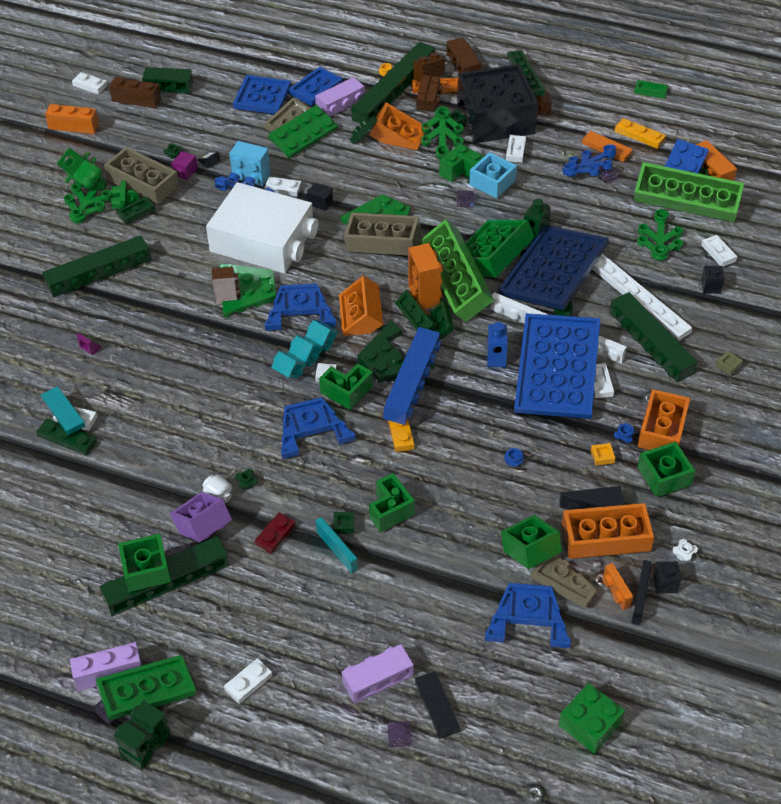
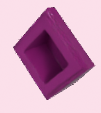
(87, 344)

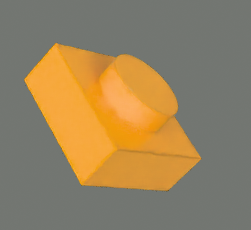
(602, 454)

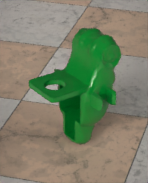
(80, 169)

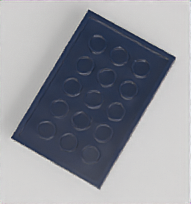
(554, 267)

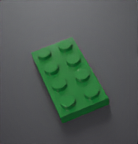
(302, 131)
(154, 683)

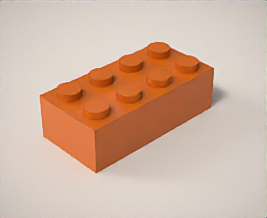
(607, 530)

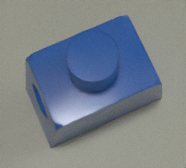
(497, 338)

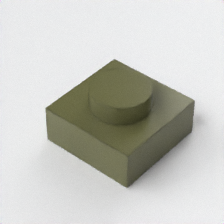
(729, 363)

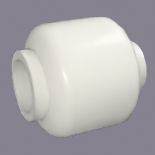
(218, 487)

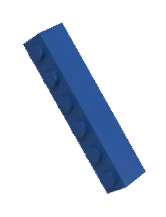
(411, 376)

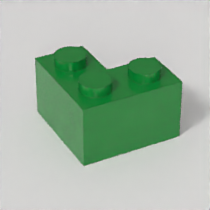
(458, 162)
(347, 388)
(393, 504)

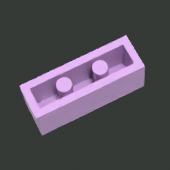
(340, 96)
(103, 663)
(377, 673)

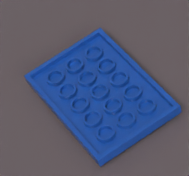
(557, 366)

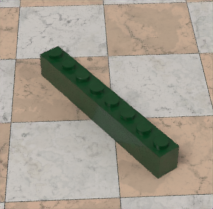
(390, 86)

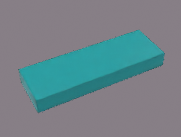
(63, 410)
(336, 545)

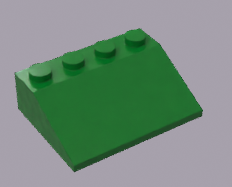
(498, 244)

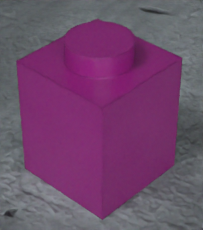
(185, 165)

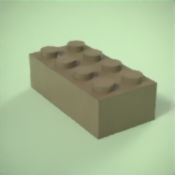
(142, 175)
(381, 233)

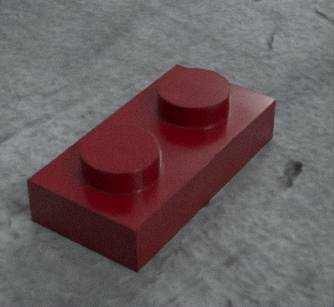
(275, 533)

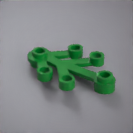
(442, 116)
(79, 214)
(660, 251)

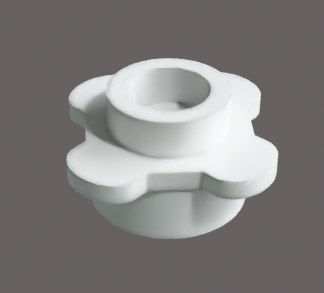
(682, 554)

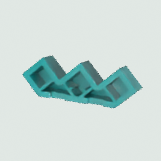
(305, 349)

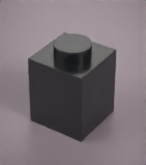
(320, 196)
(712, 279)
(667, 577)

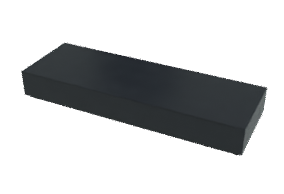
(641, 592)
(437, 705)

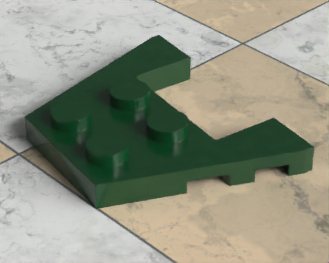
(382, 356)

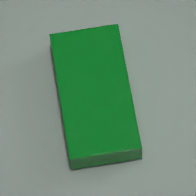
(651, 89)

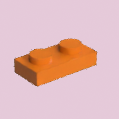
(619, 589)

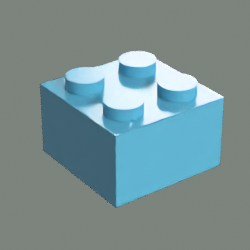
(250, 161)
(493, 175)

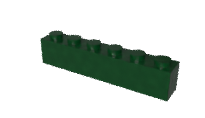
(96, 266)
(653, 337)
(183, 569)

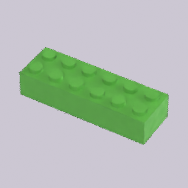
(688, 192)
(460, 274)

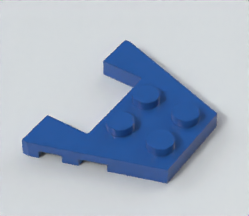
(298, 300)
(309, 419)
(529, 606)

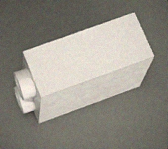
(261, 227)

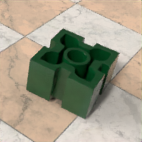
(142, 734)

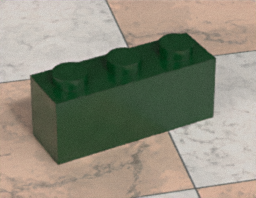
(170, 79)

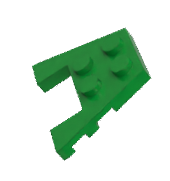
(380, 205)
(256, 289)

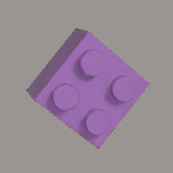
(201, 516)

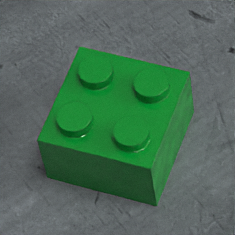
(666, 469)
(531, 541)
(144, 562)
(591, 718)

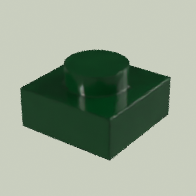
(343, 522)

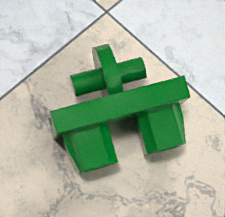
(122, 196)

